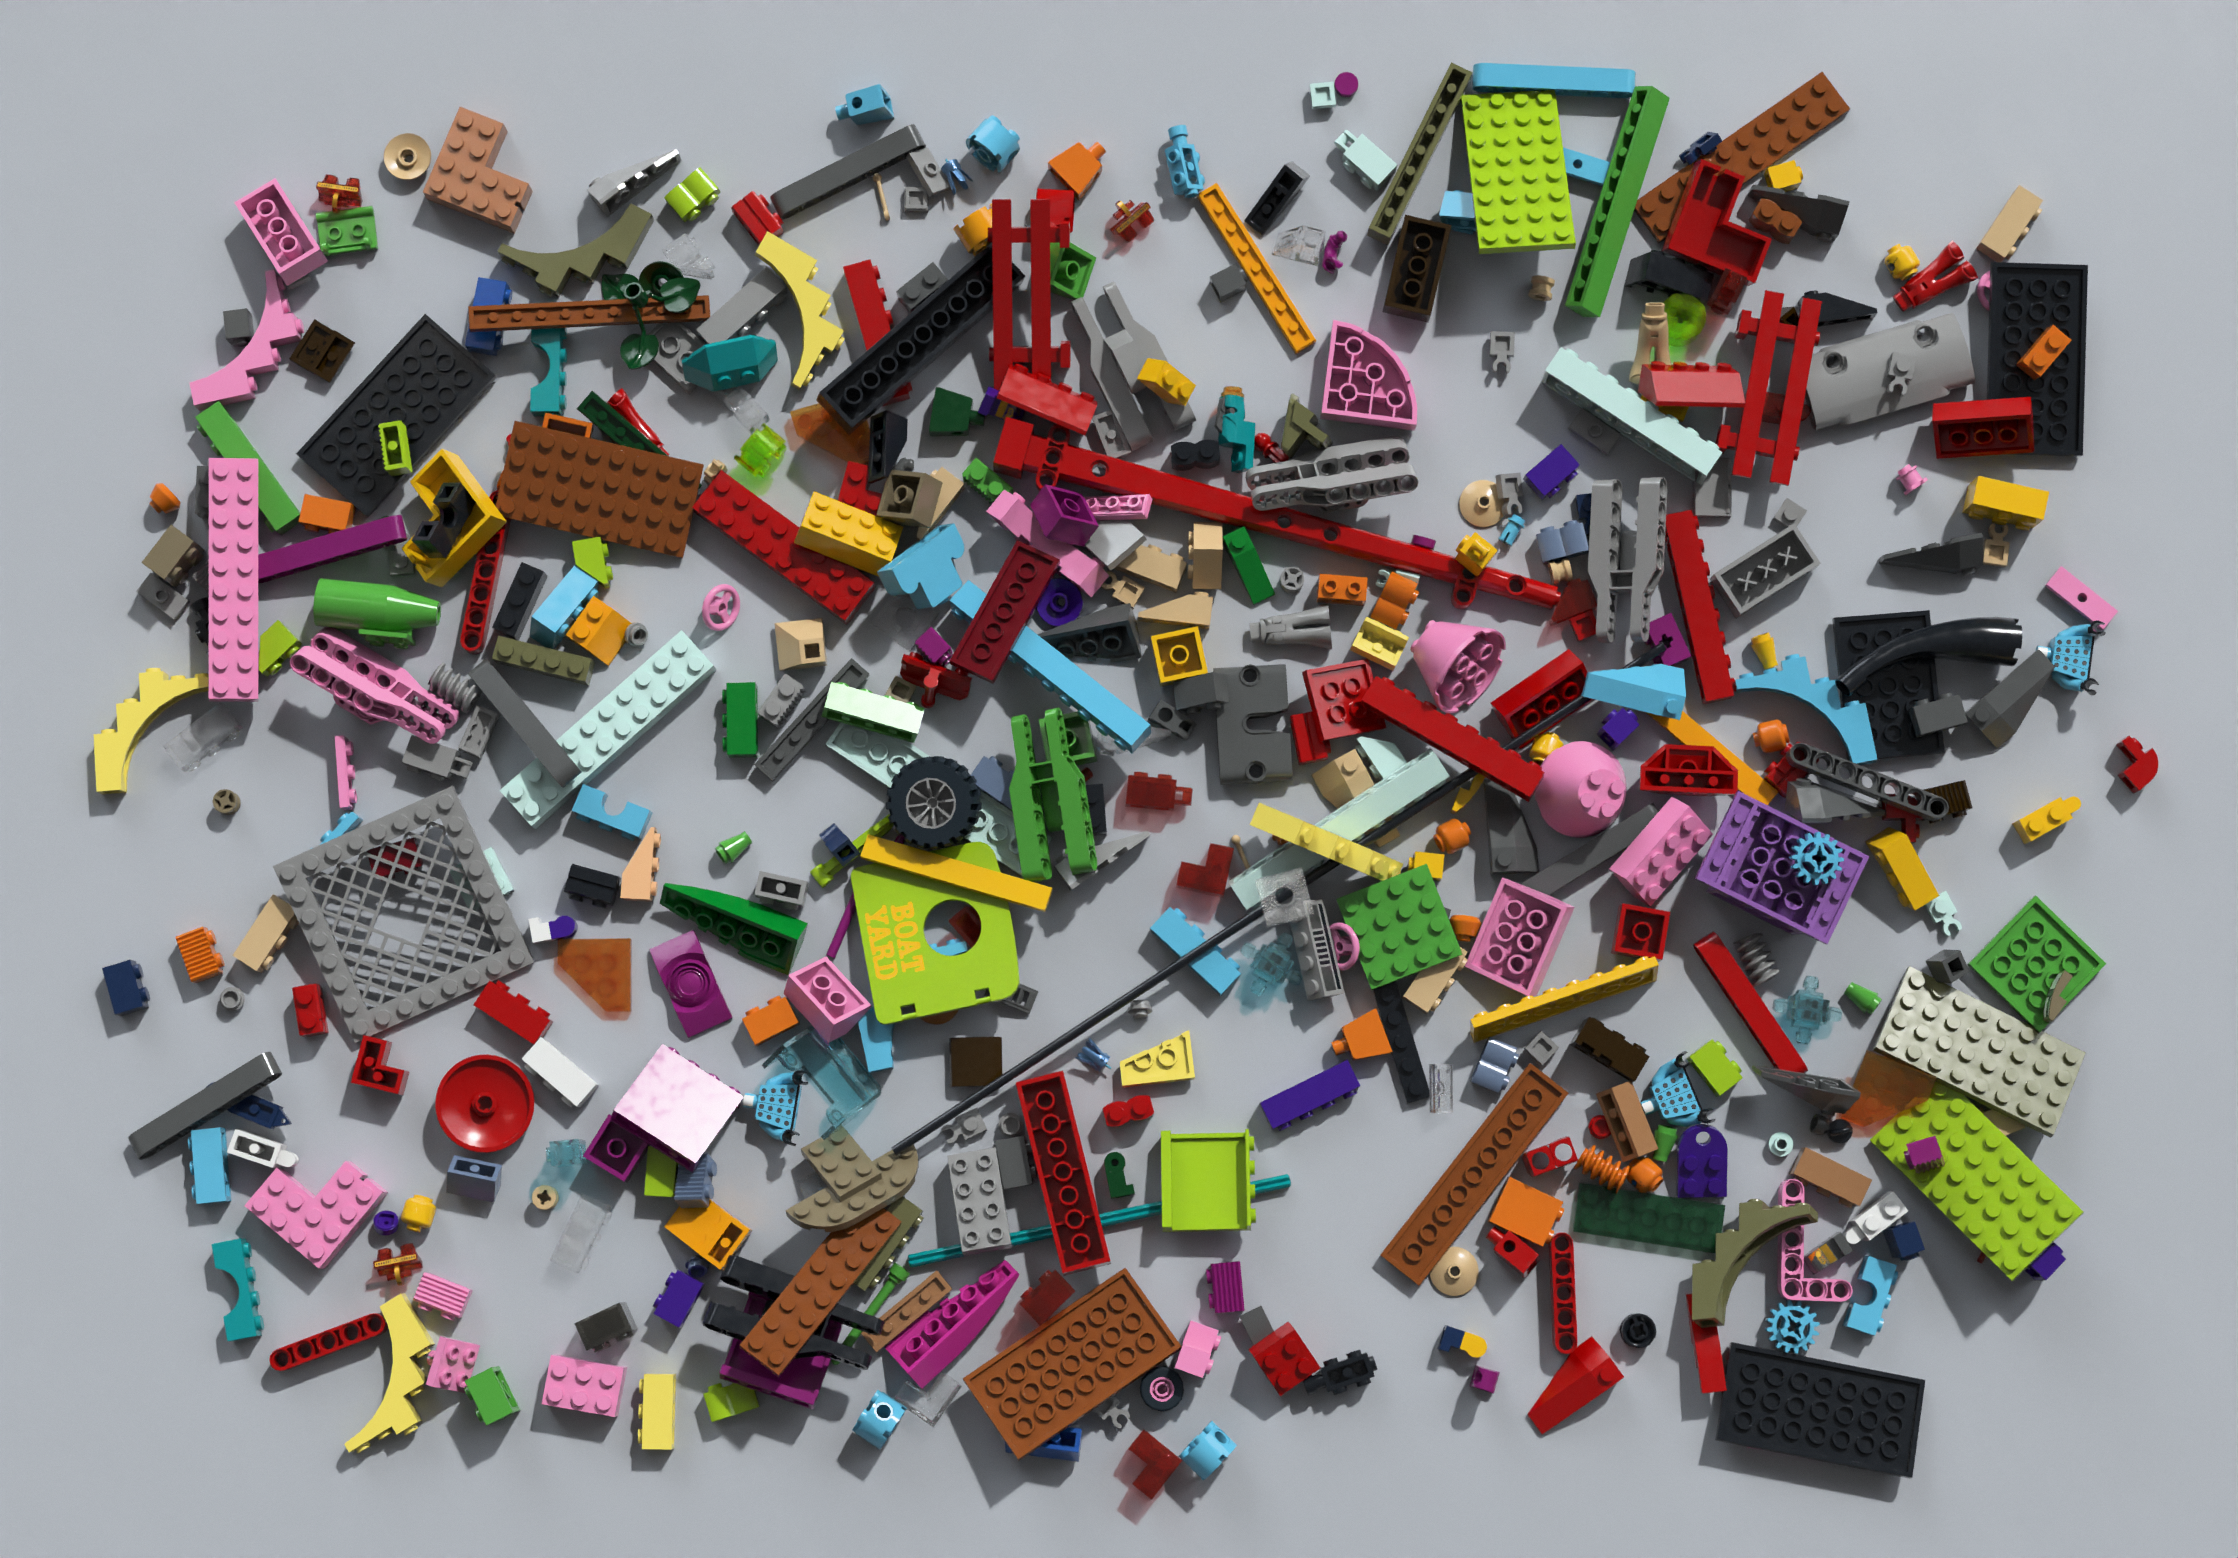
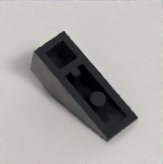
(1277, 197)
(1838, 309)
(886, 442)

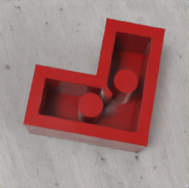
(856, 489)
(372, 1069)

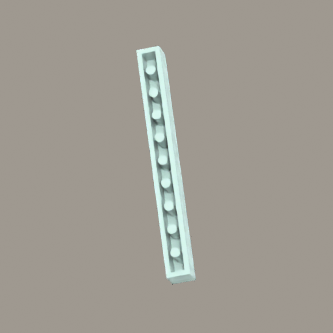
(1348, 821)

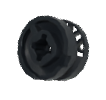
(1637, 1330)

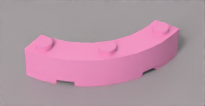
(1017, 518)

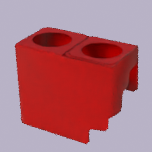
(1061, 205)
(1553, 1160)

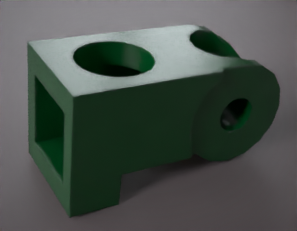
(1114, 1168)

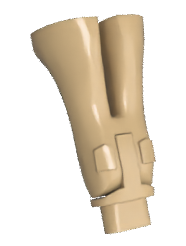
(1652, 332)

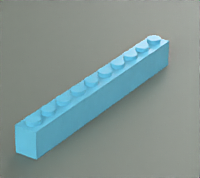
(1064, 678)

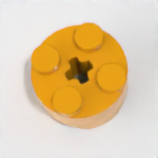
(975, 230)

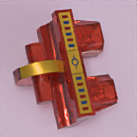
(339, 195)
(1123, 227)
(398, 1267)

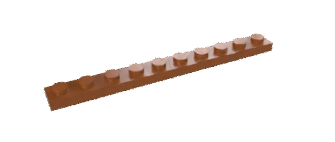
(579, 314)

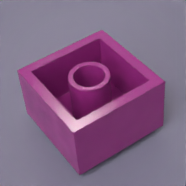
(1064, 515)
(616, 1150)

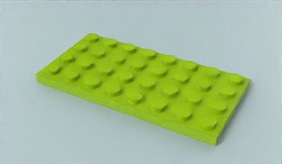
(1517, 172)
(1986, 1180)

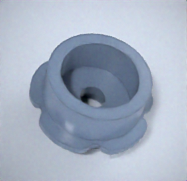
(697, 1266)

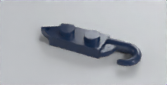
(260, 1111)

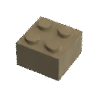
(909, 498)
(173, 556)

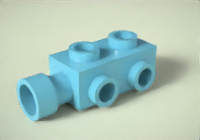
(1181, 167)

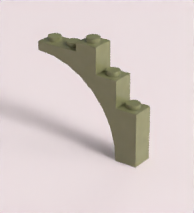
(555, 269)
(1734, 1248)

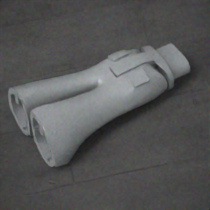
(1280, 628)

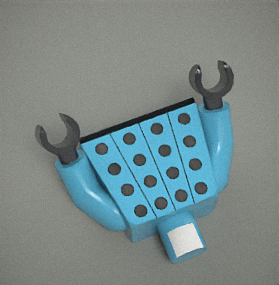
(2072, 656)
(1675, 1096)
(778, 1105)

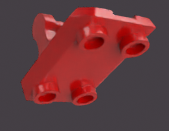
(934, 679)

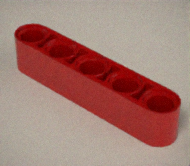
(1568, 1304)
(317, 1344)

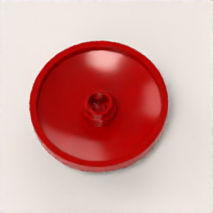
(484, 1103)

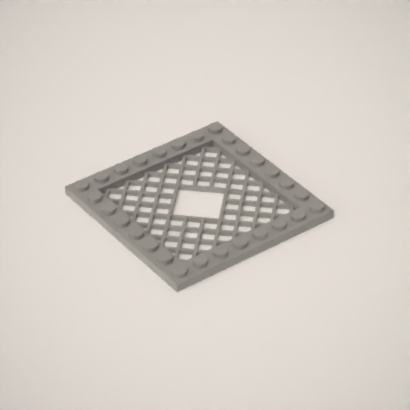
(359, 1020)

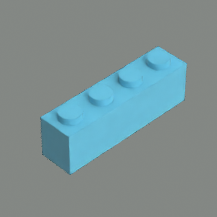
(1183, 938)

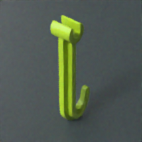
(824, 873)

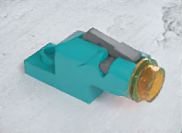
(1233, 430)

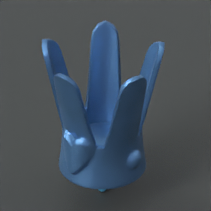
(951, 169)
(1093, 1056)

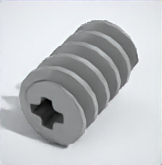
(454, 689)
(1757, 958)

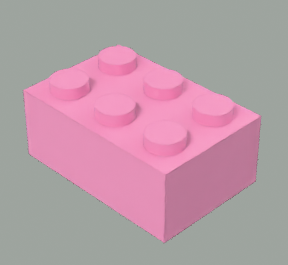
(584, 1385)

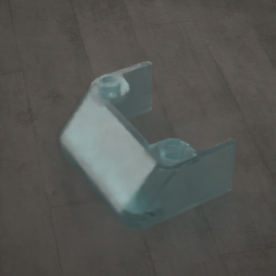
(834, 1072)

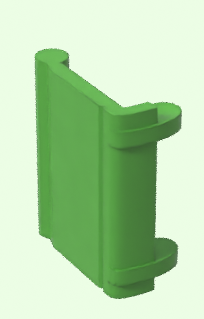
(347, 231)

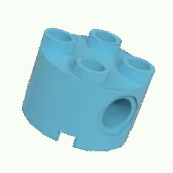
(993, 144)
(879, 1419)
(1207, 1450)

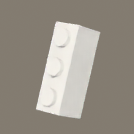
(559, 1073)

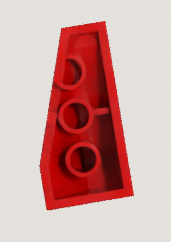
(1577, 1382)

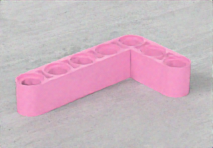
(1797, 1253)

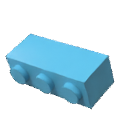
(210, 1165)

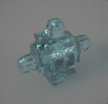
(1271, 963)
(1807, 1010)

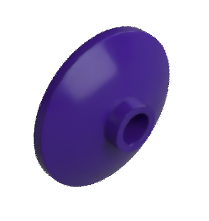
(1051, 610)

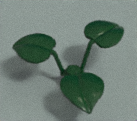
(677, 297)

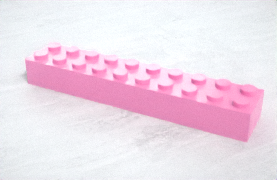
(233, 580)

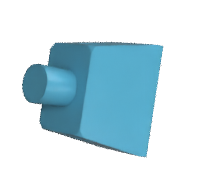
(866, 106)

